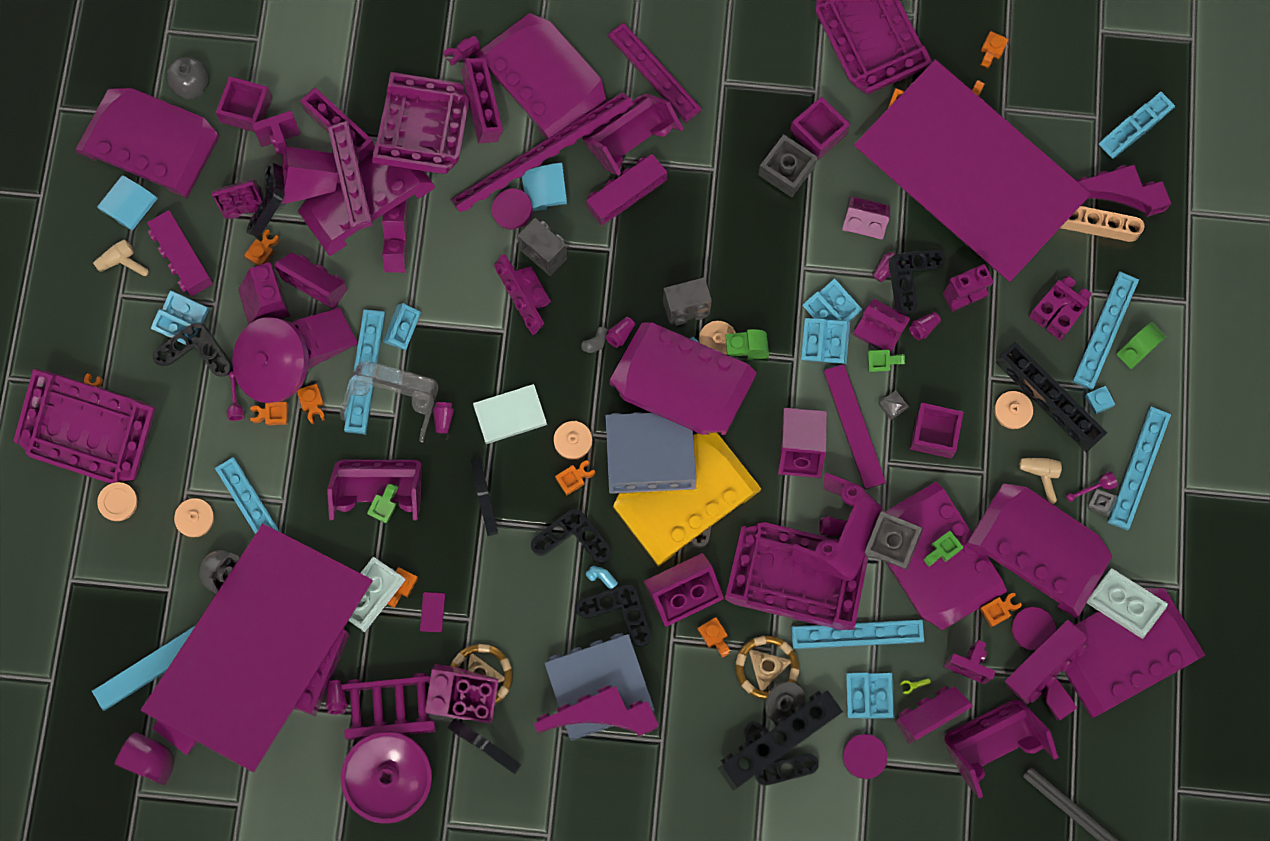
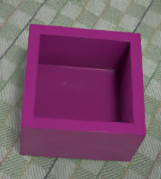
(243, 103)
(819, 128)
(936, 430)

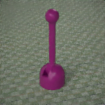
(234, 411)
(1106, 481)

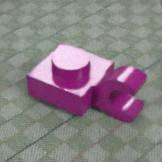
(465, 50)

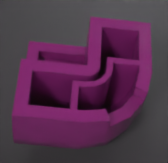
(146, 758)

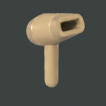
(119, 254)
(1045, 468)

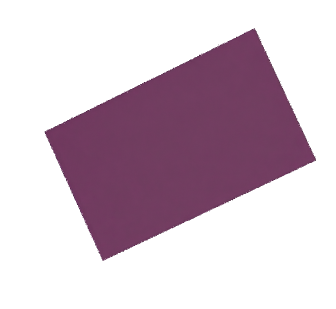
(972, 170)
(257, 647)

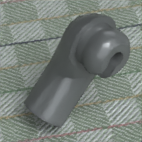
(596, 343)

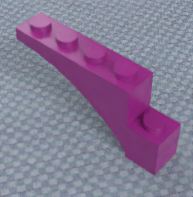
(1126, 188)
(395, 238)
(604, 709)

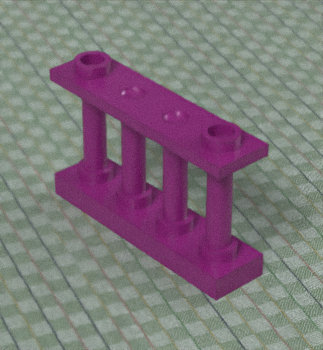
(423, 724)

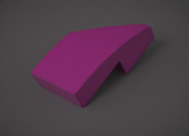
(1058, 700)

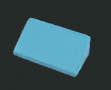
(401, 326)

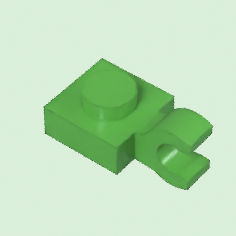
(881, 360)
(383, 506)
(944, 547)

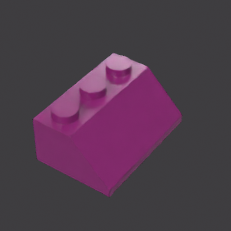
(311, 279)
(684, 589)
(932, 713)

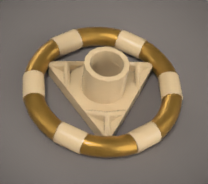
(478, 666)
(765, 666)

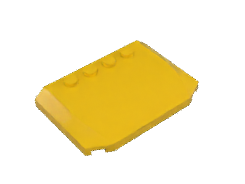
(673, 518)

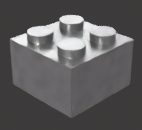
(787, 166)
(543, 246)
(687, 301)
(894, 540)

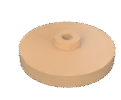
(713, 335)
(1013, 410)
(572, 440)
(117, 501)
(194, 517)

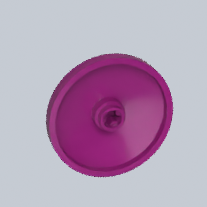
(270, 360)
(386, 777)

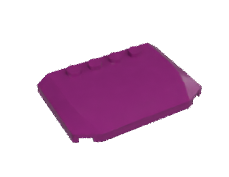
(872, 41)
(544, 74)
(421, 124)
(149, 139)
(384, 189)
(682, 380)
(83, 427)
(1041, 546)
(773, 583)
(948, 588)
(1123, 663)

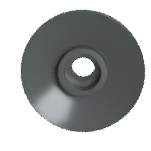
(792, 696)

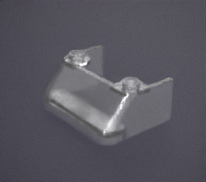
(421, 388)

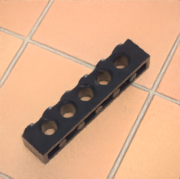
(1050, 397)
(827, 709)

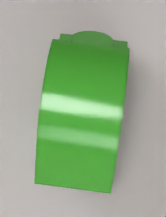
(750, 343)
(1141, 345)

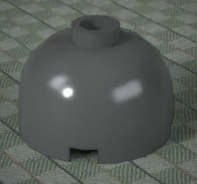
(187, 77)
(216, 568)

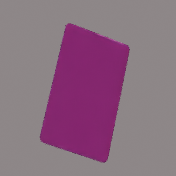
(432, 612)

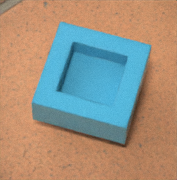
(1100, 400)

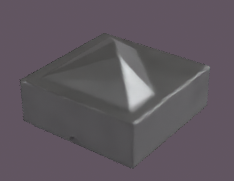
(893, 405)
(1102, 502)

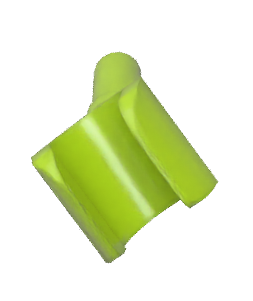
(913, 685)

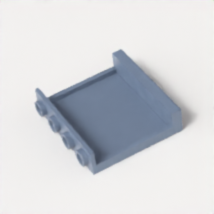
(648, 454)
(592, 669)

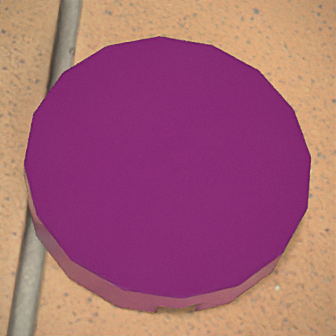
(512, 209)
(1032, 628)
(865, 756)

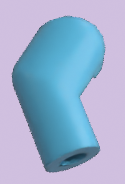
(602, 574)

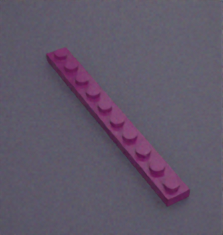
(538, 154)

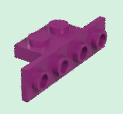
(525, 292)

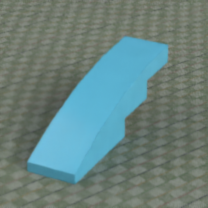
(1136, 125)

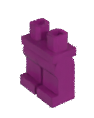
(968, 287)
(1064, 300)

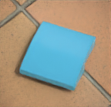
(545, 186)
(127, 202)
(832, 304)
(179, 314)
(825, 341)
(870, 695)

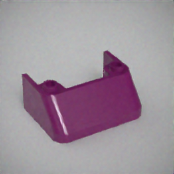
(627, 130)
(363, 479)
(847, 555)
(995, 735)

